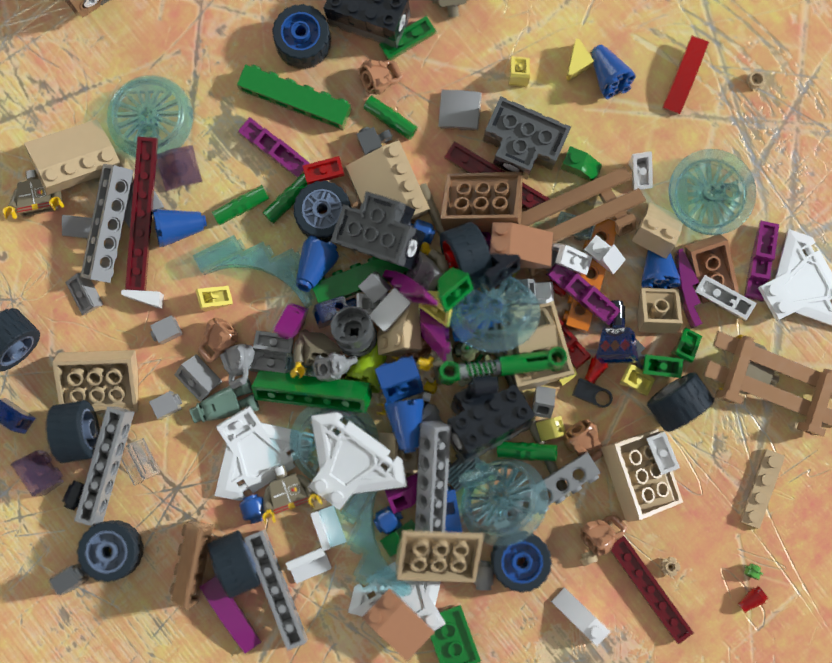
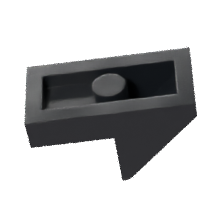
(503, 267)

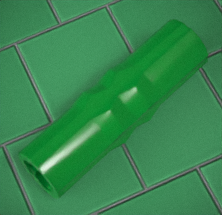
(390, 117)
(285, 200)
(240, 205)
(527, 451)

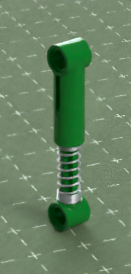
(505, 365)

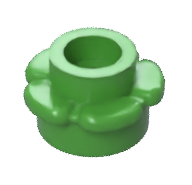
(753, 571)

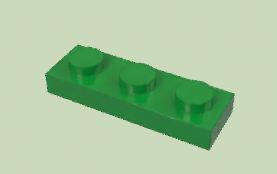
(411, 37)

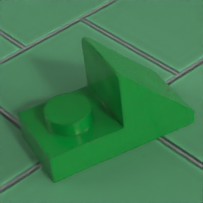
(687, 345)
(392, 540)

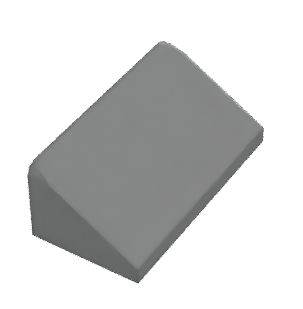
(76, 226)
(84, 293)

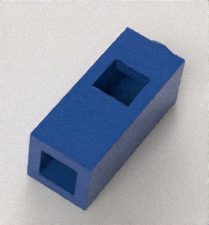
(453, 521)

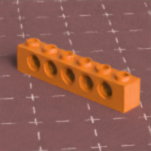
(582, 322)

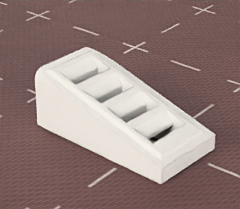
(150, 298)

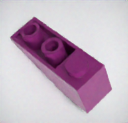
(291, 321)
(435, 334)
(403, 497)

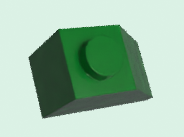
(581, 164)
(453, 288)
(663, 366)

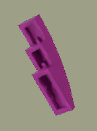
(273, 147)
(761, 259)
(409, 288)
(686, 291)
(584, 293)
(230, 615)

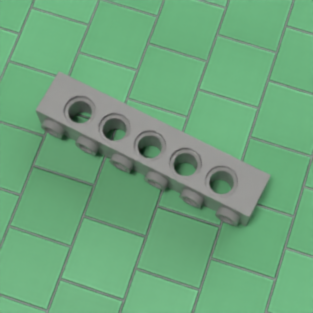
(99, 227)
(582, 462)
(104, 466)
(432, 476)
(276, 590)

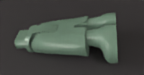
(224, 404)

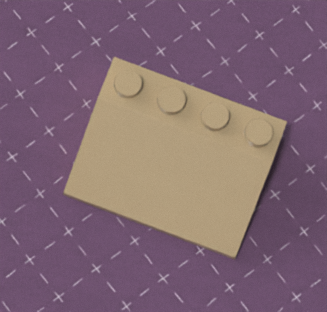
(71, 156)
(389, 175)
(99, 378)
(535, 379)
(638, 479)
(438, 556)

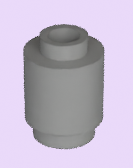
(484, 576)

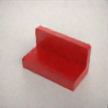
(323, 170)

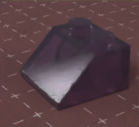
(38, 473)

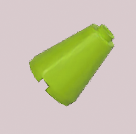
(365, 369)

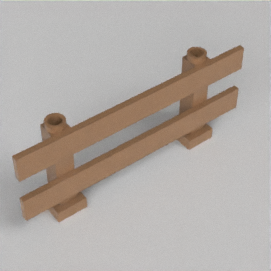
(612, 207)
(736, 380)

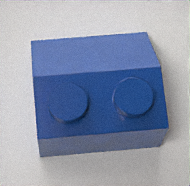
(399, 379)

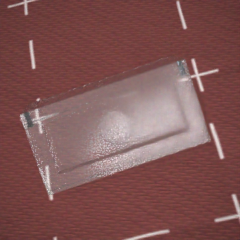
(139, 462)

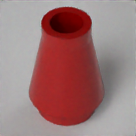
(595, 370)
(753, 599)

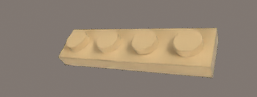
(762, 488)

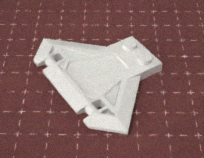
(801, 282)
(252, 453)
(351, 461)
(421, 599)

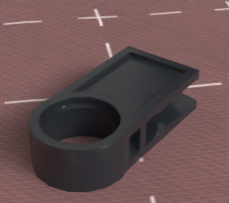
(587, 391)

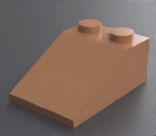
(529, 243)
(712, 259)
(398, 624)

